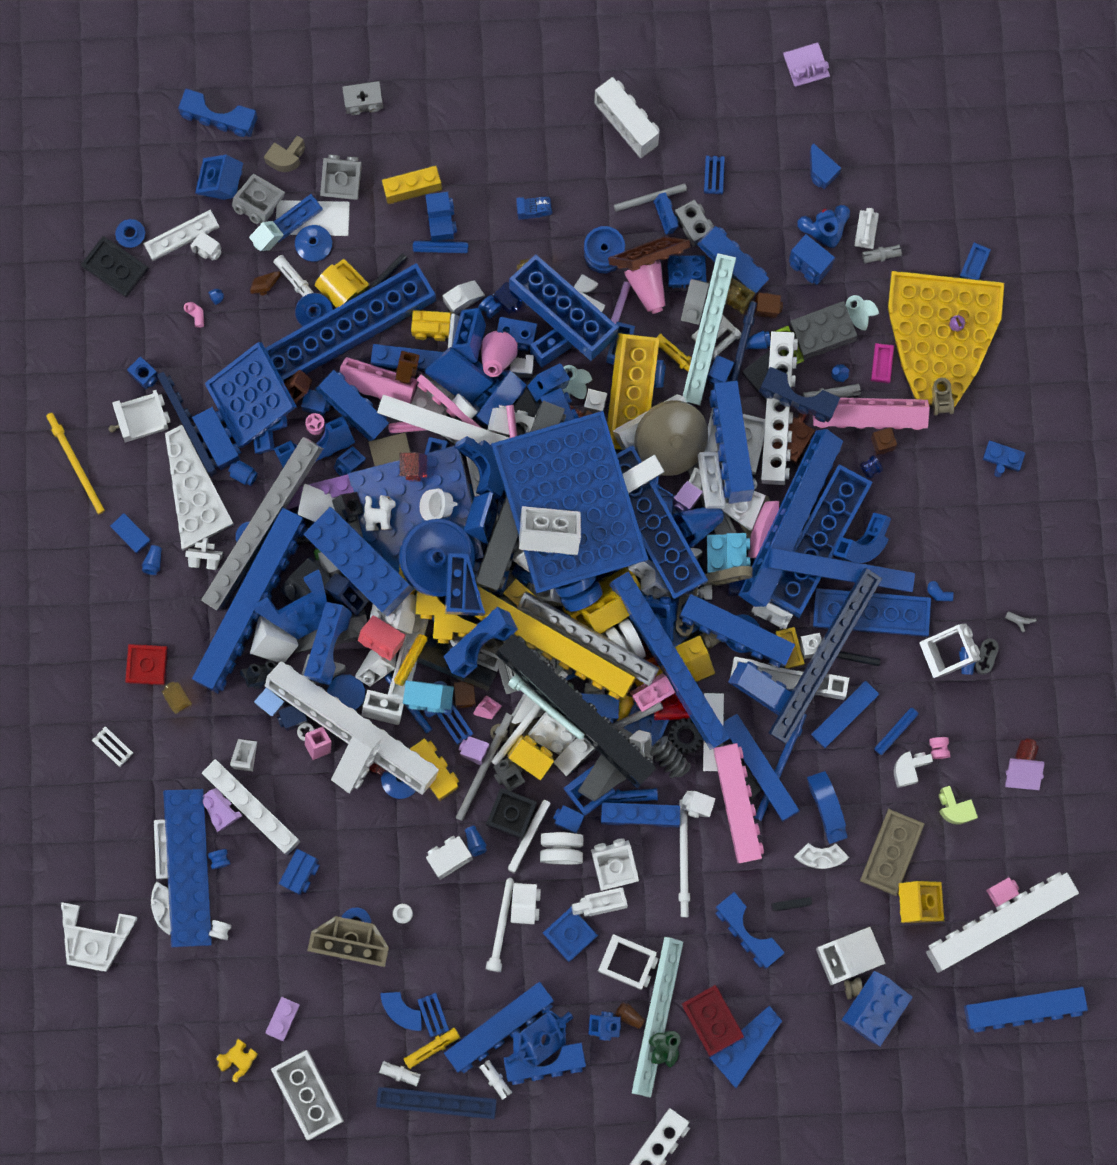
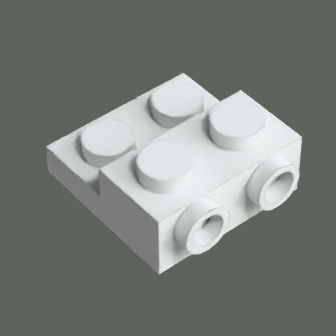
(614, 864)

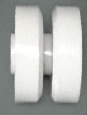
(627, 639)
(562, 848)

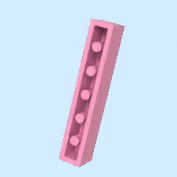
(879, 413)
(737, 803)

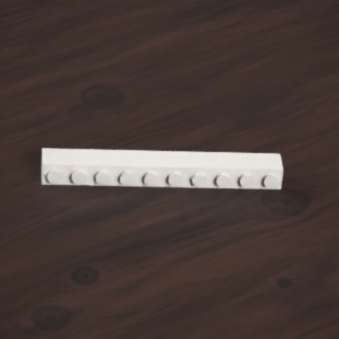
(345, 722)

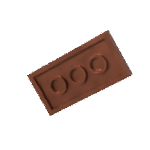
(649, 253)

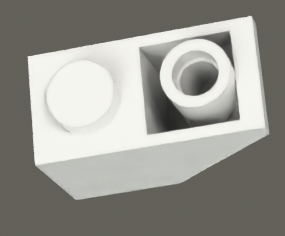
(374, 668)

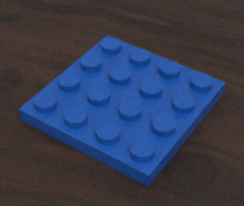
(250, 395)

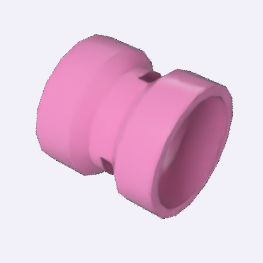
(939, 747)

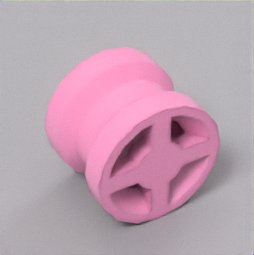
(315, 420)

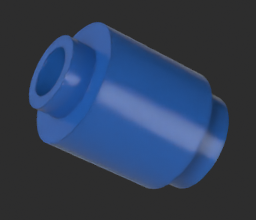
(243, 473)

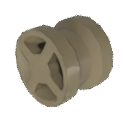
(852, 988)

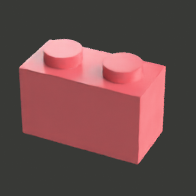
(381, 638)

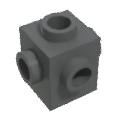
(508, 774)

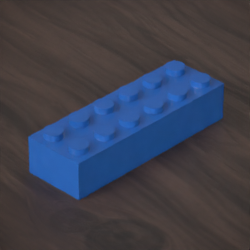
(563, 307)
(732, 442)
(359, 561)

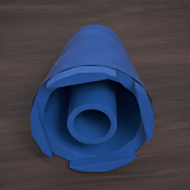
(698, 523)

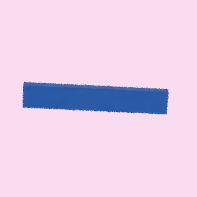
(760, 768)

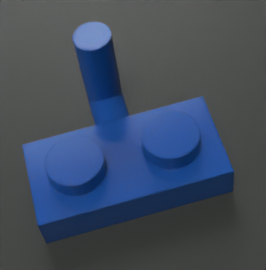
(1003, 457)

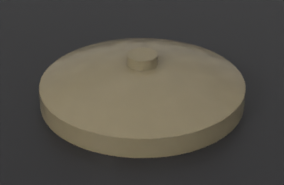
(672, 433)

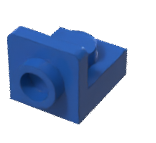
(349, 462)

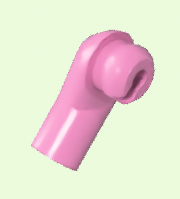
(195, 311)

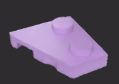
(219, 809)

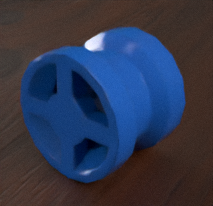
(490, 307)
(219, 859)

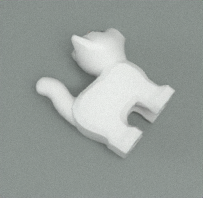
(382, 515)

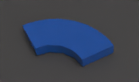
(400, 1012)

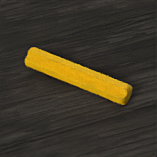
(410, 659)

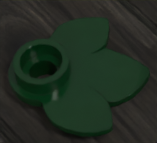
(664, 1050)

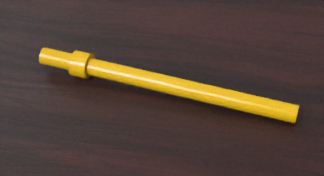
(58, 432)

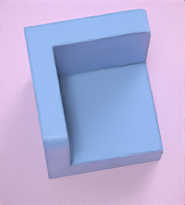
(269, 702)

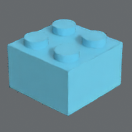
(433, 696)

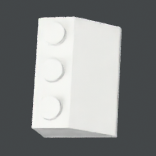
(549, 530)

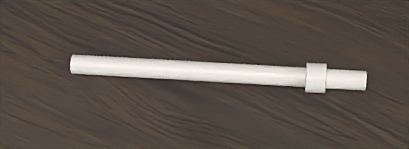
(520, 729)
(684, 896)

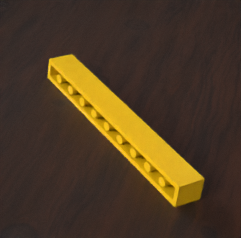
(562, 649)

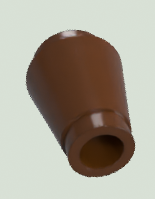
(629, 1015)

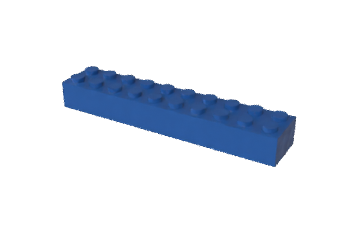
(352, 323)
(256, 586)

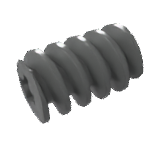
(671, 757)

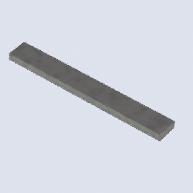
(588, 638)

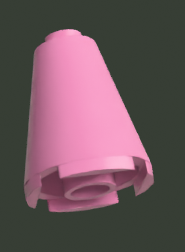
(648, 286)
(497, 352)

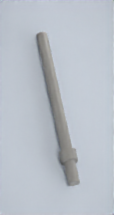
(500, 733)

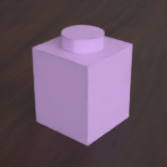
(687, 497)

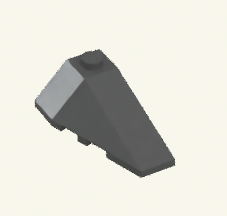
(350, 635)

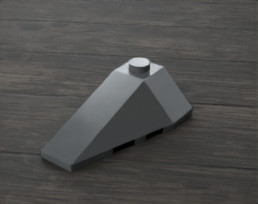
(602, 776)

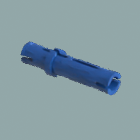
(633, 796)

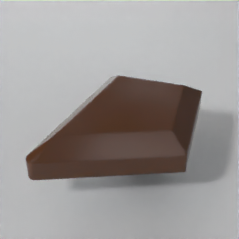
(264, 283)

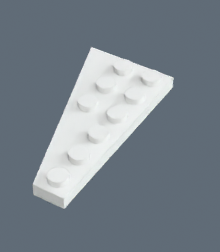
(196, 499)

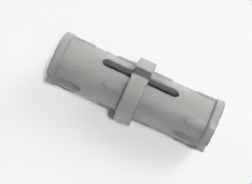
(881, 254)

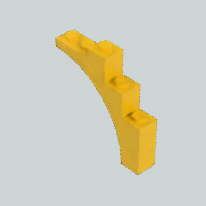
(444, 624)

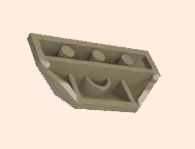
(350, 941)

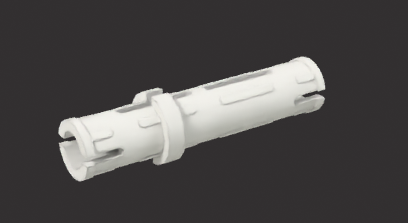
(301, 286)

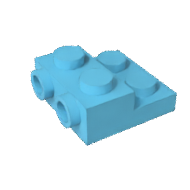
(727, 551)

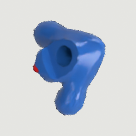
(828, 225)

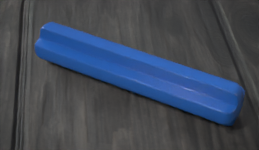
(440, 247)
(896, 731)

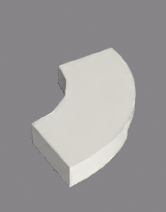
(821, 858)
(160, 907)

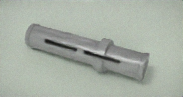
(842, 392)

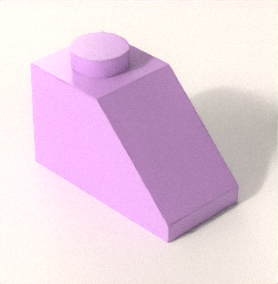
(474, 750)

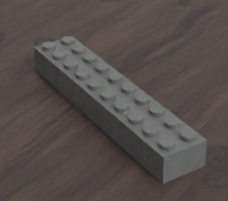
(504, 536)

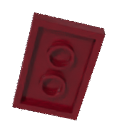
(713, 1020)

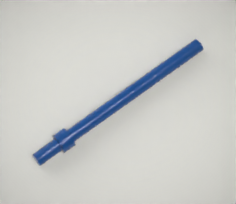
(781, 764)

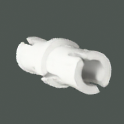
(400, 1073)
(495, 1079)

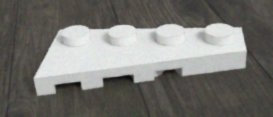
(742, 512)

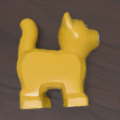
(238, 1057)

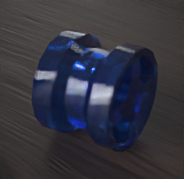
(871, 467)

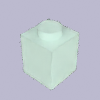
(266, 236)

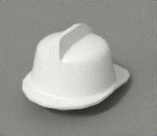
(436, 504)

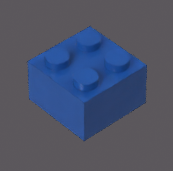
(811, 260)

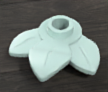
(860, 313)
(577, 382)

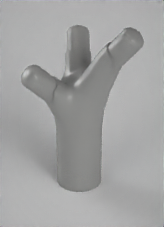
(1019, 620)

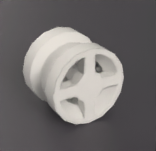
(220, 930)

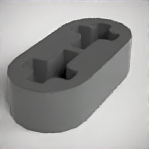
(990, 658)

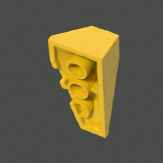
(695, 658)

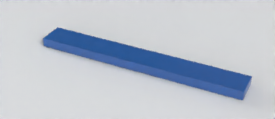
(838, 569)

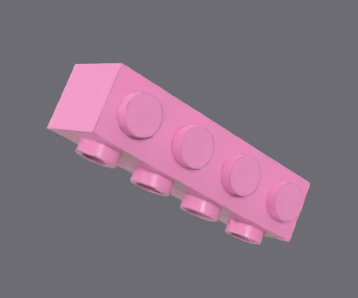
(377, 381)

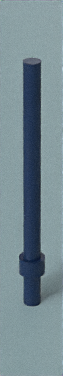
(748, 321)

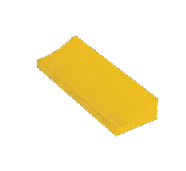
(632, 380)

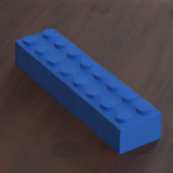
(662, 535)
(820, 536)

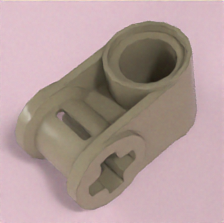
(942, 401)

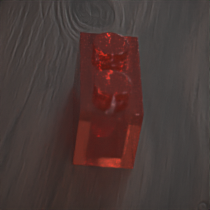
(413, 466)

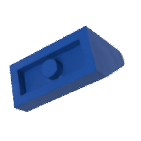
(572, 791)

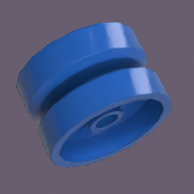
(599, 239)
(579, 594)

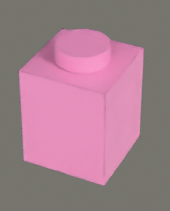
(317, 743)
(1003, 891)

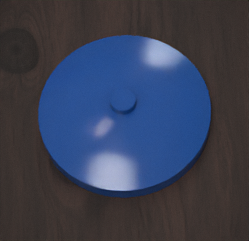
(426, 552)

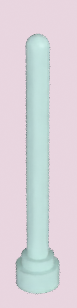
(517, 683)

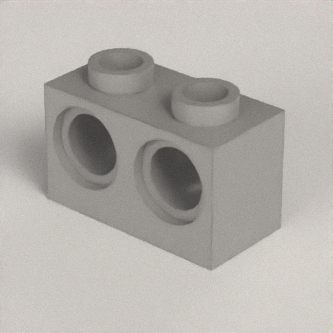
(690, 224)

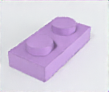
(282, 1019)

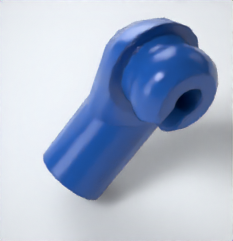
(937, 594)

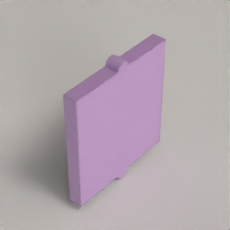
(1024, 774)

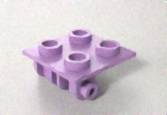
(806, 64)

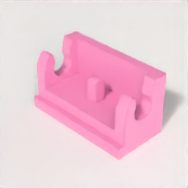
(647, 696)

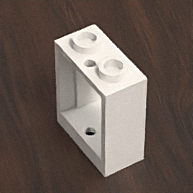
(933, 656)
(609, 954)

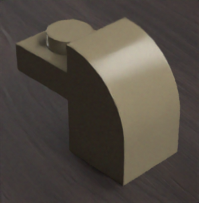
(283, 159)

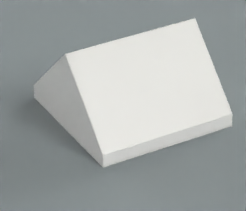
(272, 642)

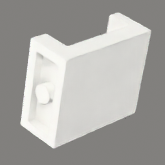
(141, 416)

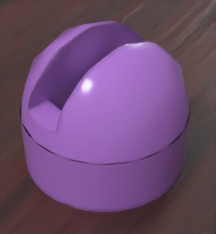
(954, 324)

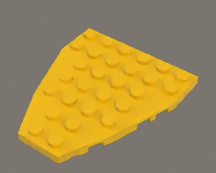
(927, 346)

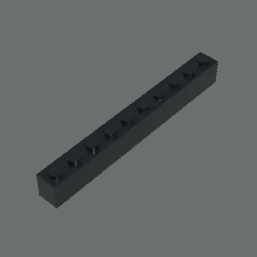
(570, 703)

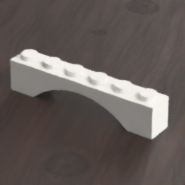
(831, 687)
(251, 807)

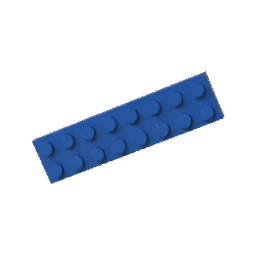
(187, 868)

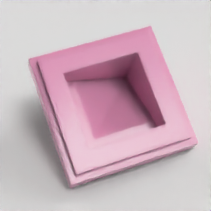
(487, 708)

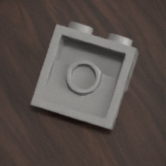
(341, 177)
(257, 199)

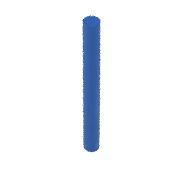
(416, 714)

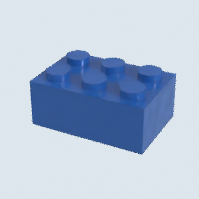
(877, 1008)

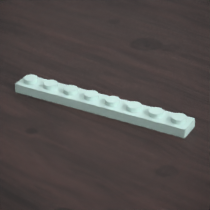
(709, 329)
(657, 1014)

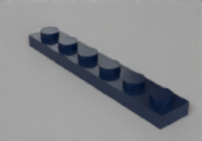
(192, 430)
(436, 1103)

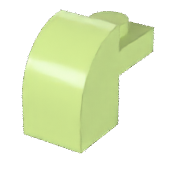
(956, 813)

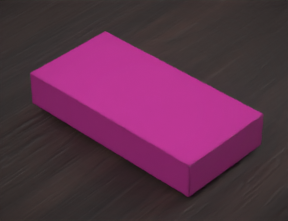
(882, 363)

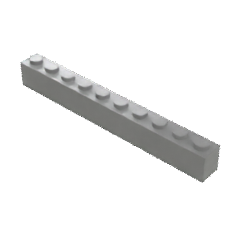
(261, 524)

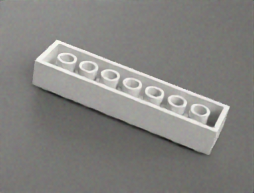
(997, 924)

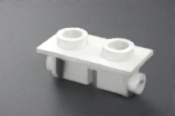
(866, 228)
(773, 614)

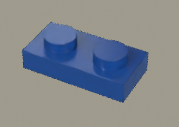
(667, 217)

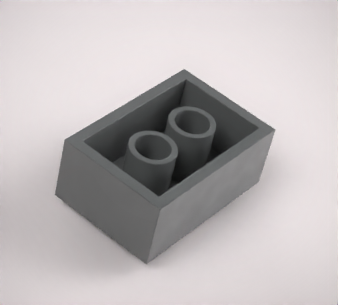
(823, 330)

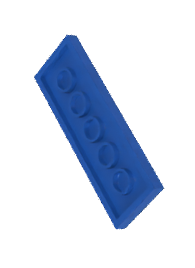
(882, 614)

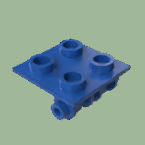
(684, 268)

